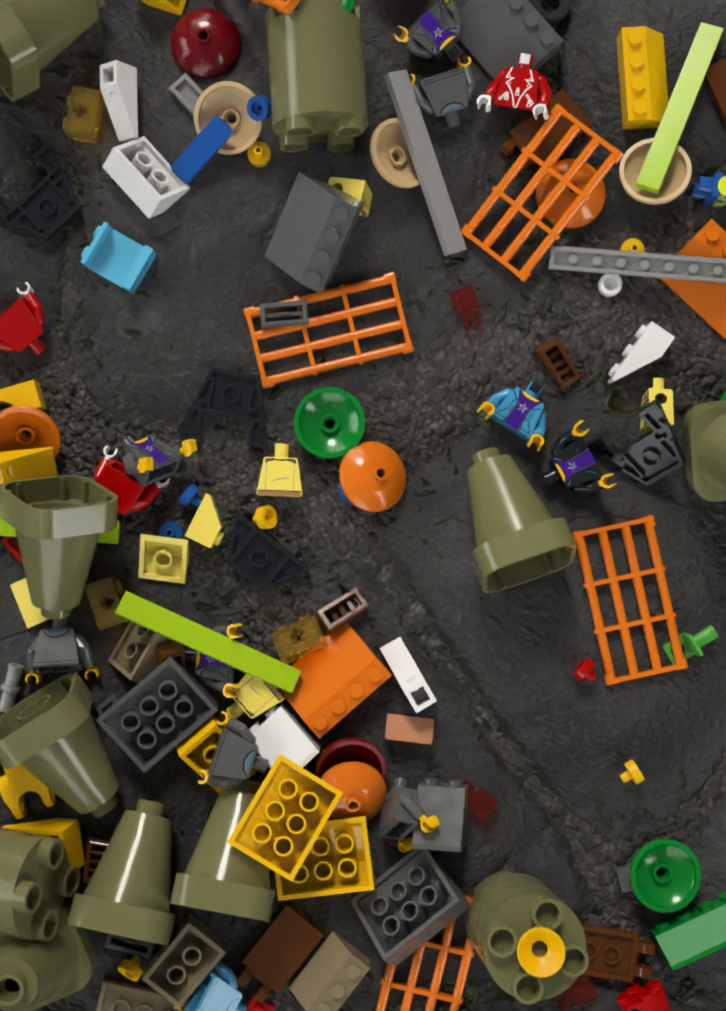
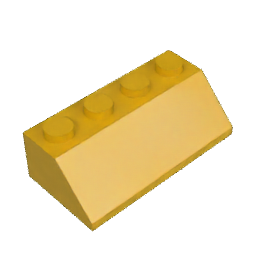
(641, 77)

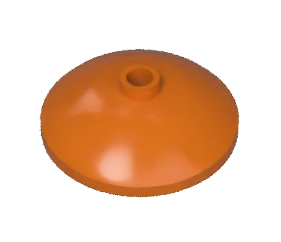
(588, 210)
(20, 418)
(360, 478)
(360, 785)

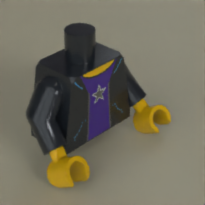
(575, 465)

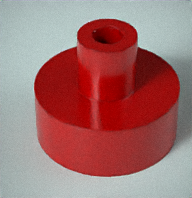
(584, 669)

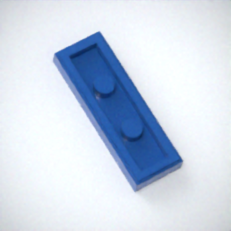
(202, 149)

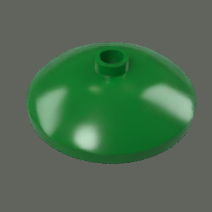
(327, 405)
(676, 884)

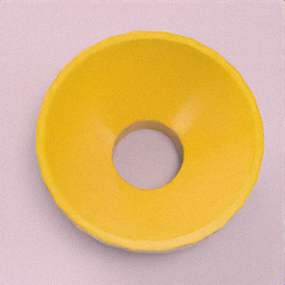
(549, 962)

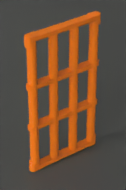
(564, 181)
(347, 313)
(623, 625)
(432, 993)

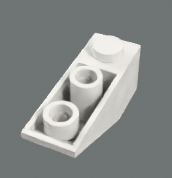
(119, 92)
(650, 345)
(408, 675)

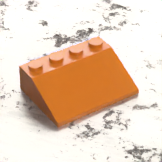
(704, 298)
(335, 680)

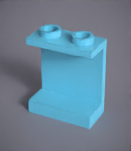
(117, 258)

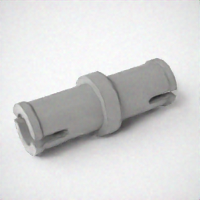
(11, 686)

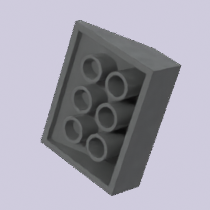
(502, 29)
(313, 231)
(158, 713)
(409, 905)

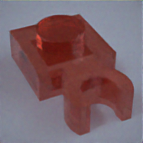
(465, 303)
(480, 801)
(579, 992)

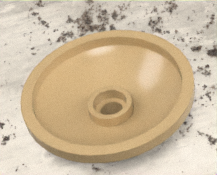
(225, 100)
(389, 143)
(674, 183)

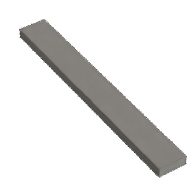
(425, 162)
(638, 264)

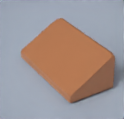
(409, 728)

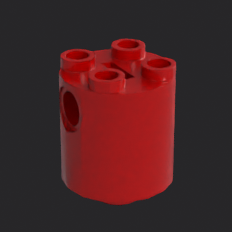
(644, 997)

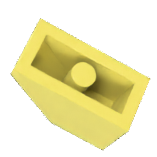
(206, 524)

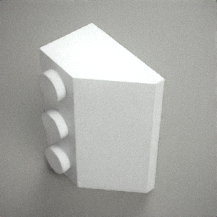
(145, 176)

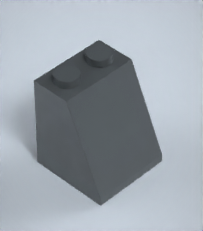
(450, 806)

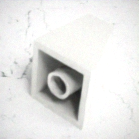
(284, 736)

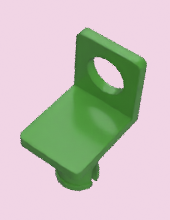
(692, 643)

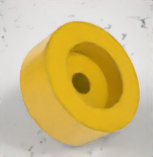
(259, 154)
(631, 244)
(265, 517)
(632, 772)
(131, 968)

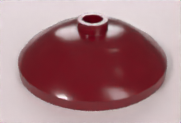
(209, 56)
(350, 749)

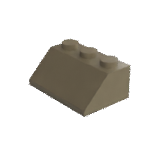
(136, 652)
(183, 962)
(330, 975)

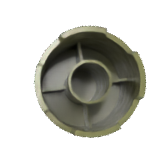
(317, 76)
(33, 884)
(502, 912)

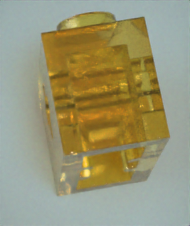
(87, 126)
(98, 594)
(311, 639)

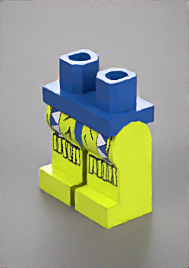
(711, 190)

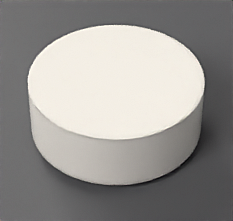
(610, 285)

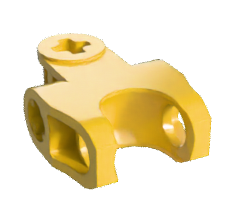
(16, 784)

